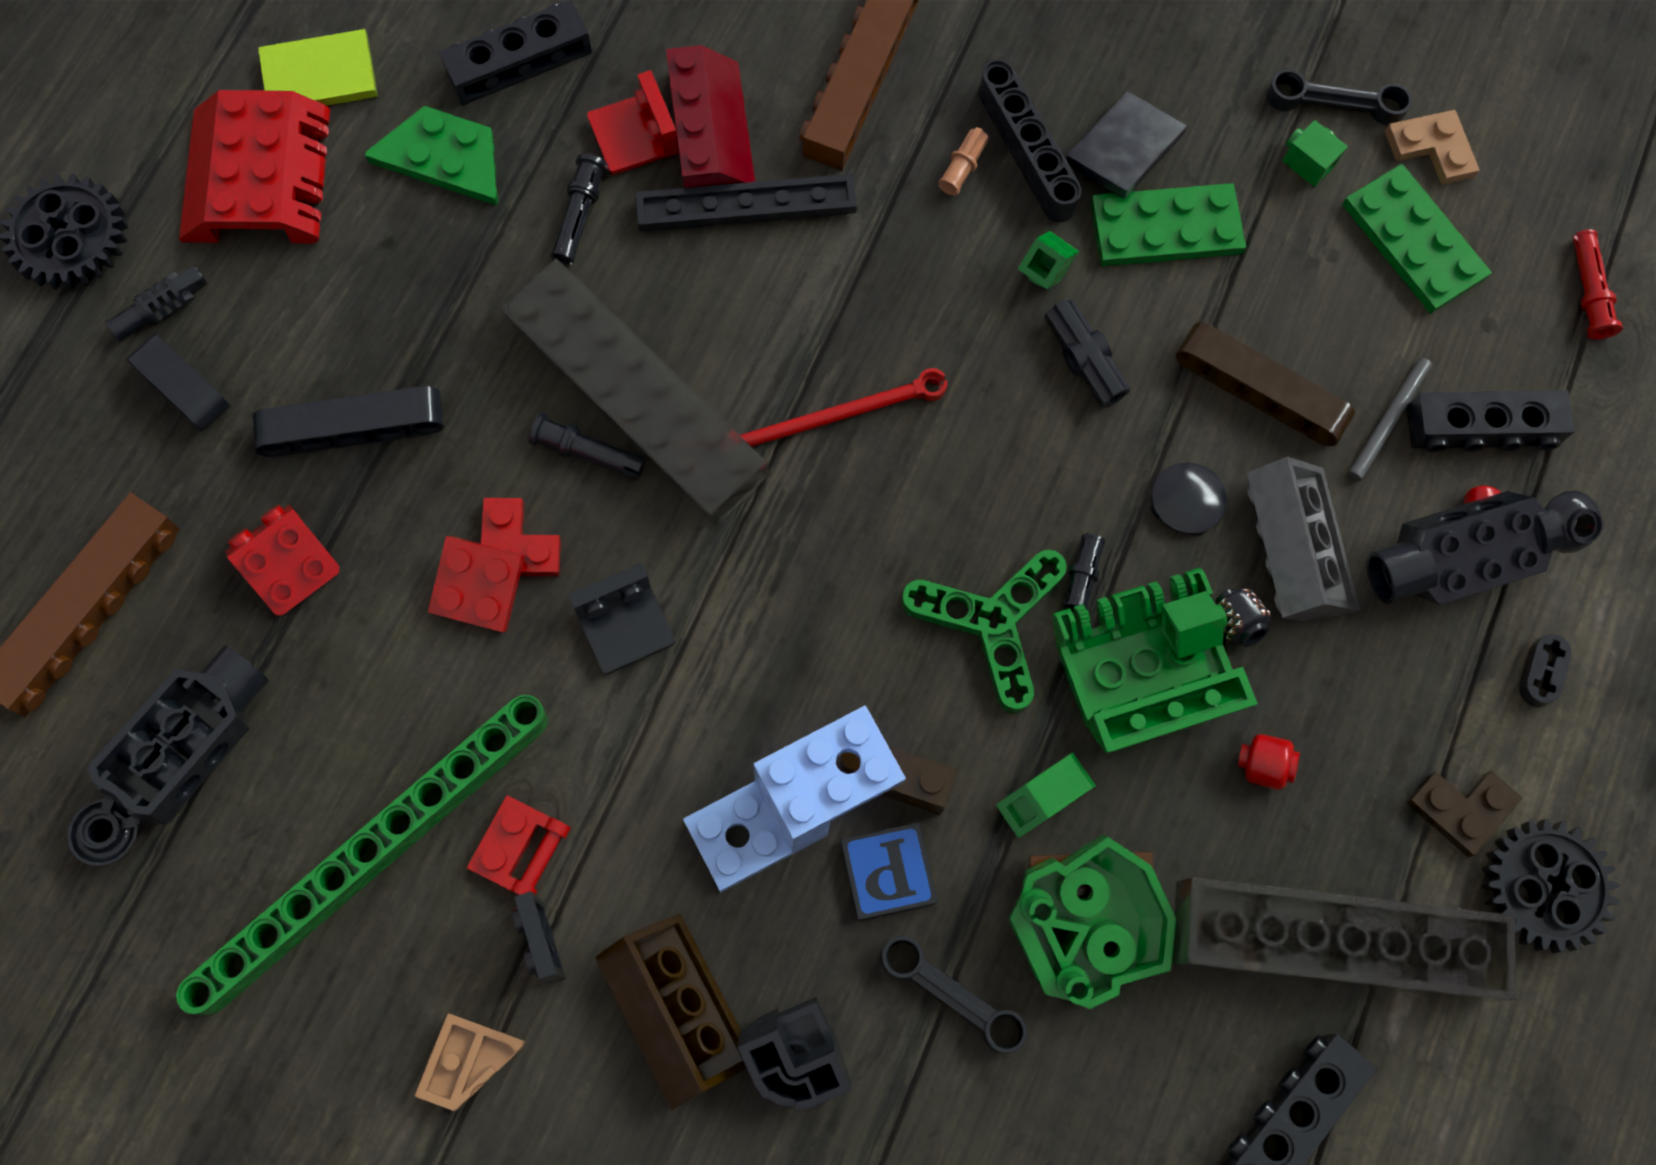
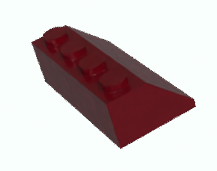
(709, 117)

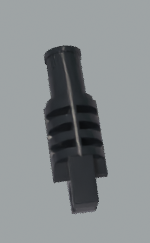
(158, 302)

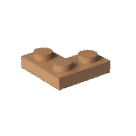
(1439, 137)

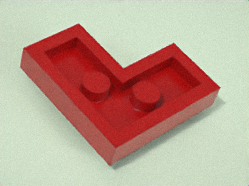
(504, 530)

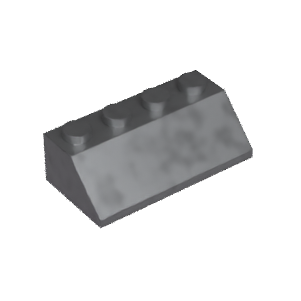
(1302, 540)

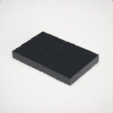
(1125, 145)

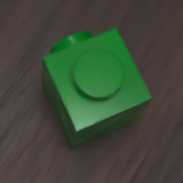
(1313, 152)
(1048, 260)
(1193, 624)

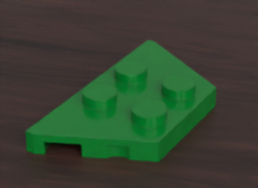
(442, 153)

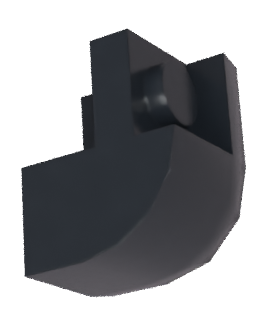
(795, 1057)

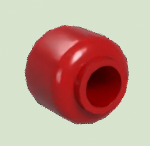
(1269, 761)

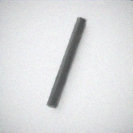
(1389, 419)

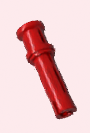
(1598, 298)

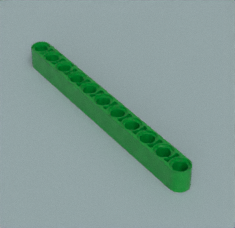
(324, 902)

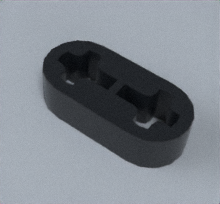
(1553, 673)

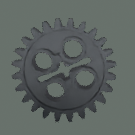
(63, 231)
(1583, 905)

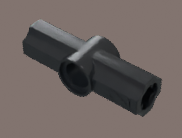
(1087, 353)

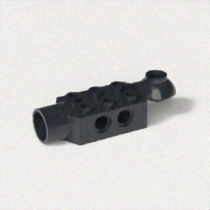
(1481, 546)
(164, 754)

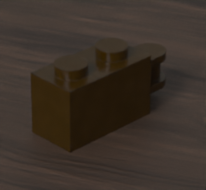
(926, 781)

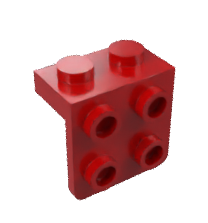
(281, 559)

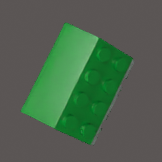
(1131, 678)

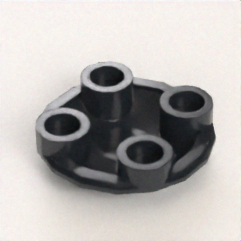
(1188, 498)

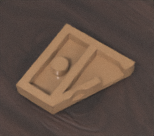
(464, 1061)

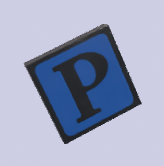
(888, 871)

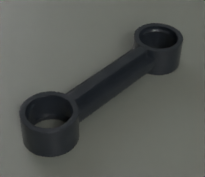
(1339, 97)
(954, 995)

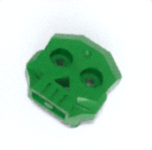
(1122, 908)

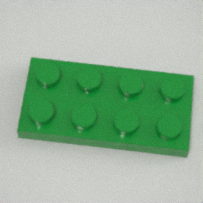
(1167, 225)
(1416, 238)

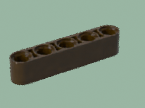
(1265, 384)

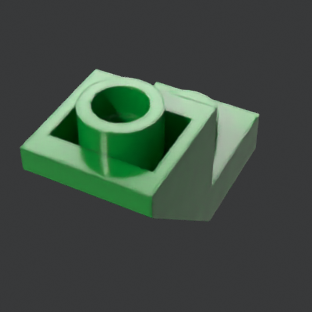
(1045, 795)

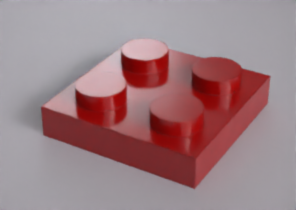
(476, 583)

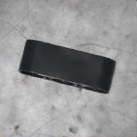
(178, 382)

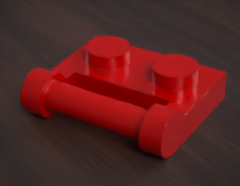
(507, 841)

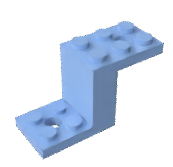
(794, 798)

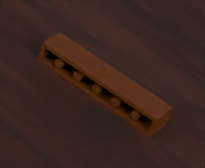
(855, 80)
(81, 602)

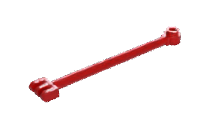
(913, 390)

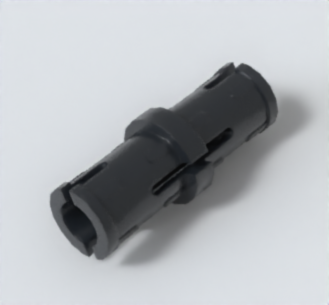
(1084, 571)

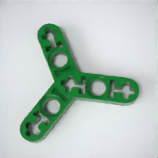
(1009, 612)

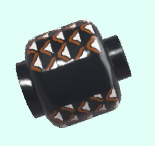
(1245, 616)

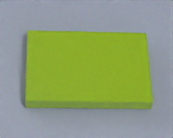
(321, 68)

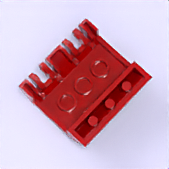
(253, 165)

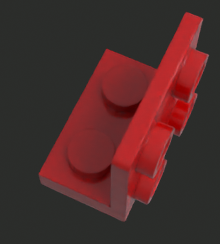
(635, 128)

